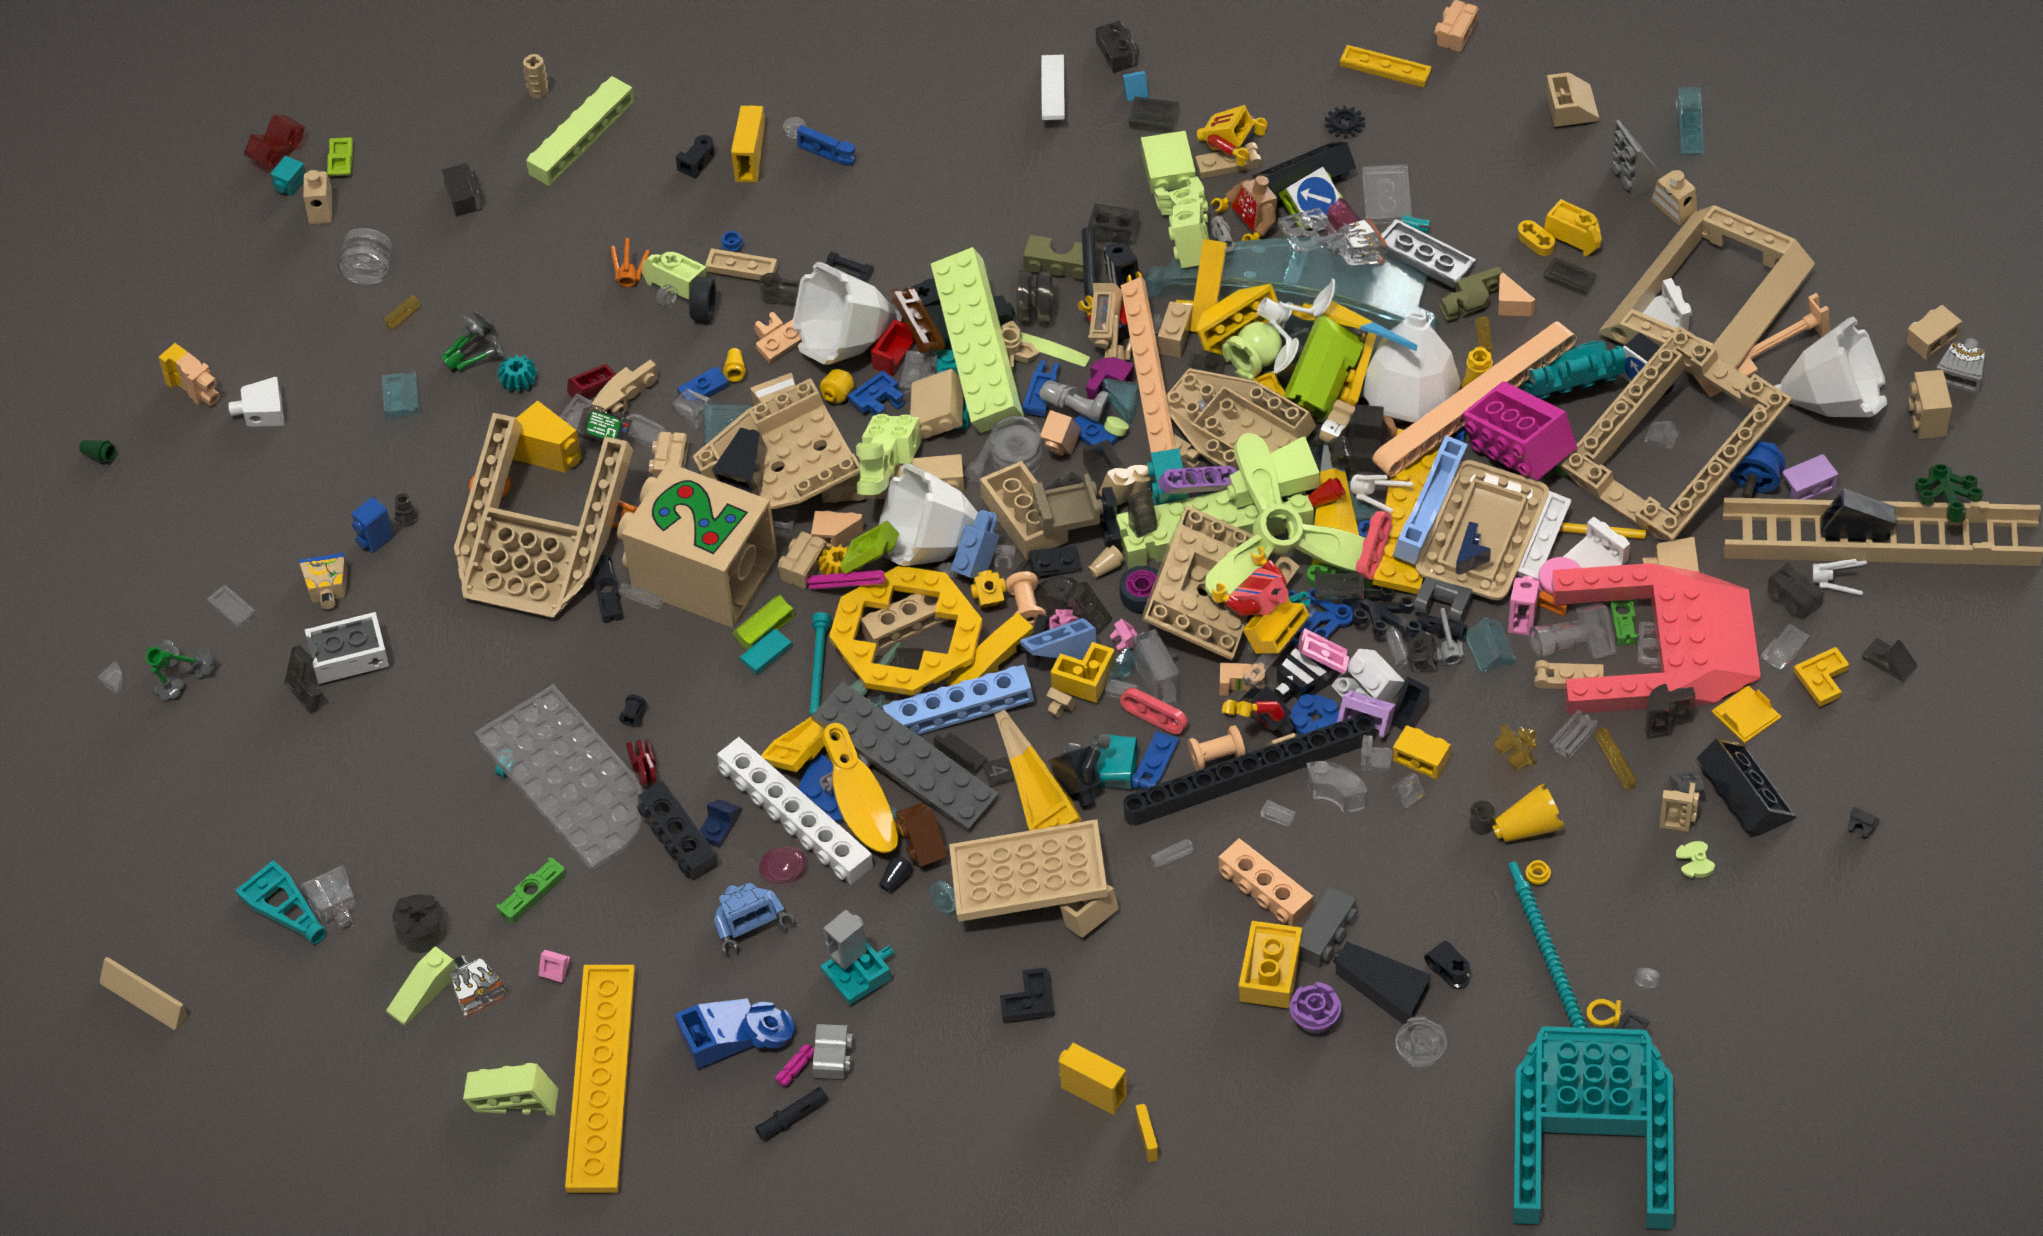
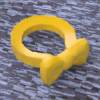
(1605, 1023)

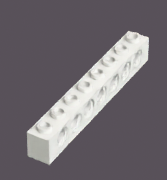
(757, 769)

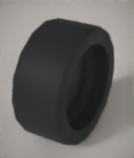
(702, 298)

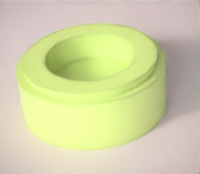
(1116, 426)

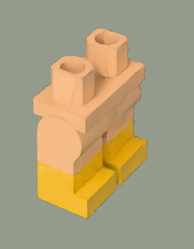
(187, 372)

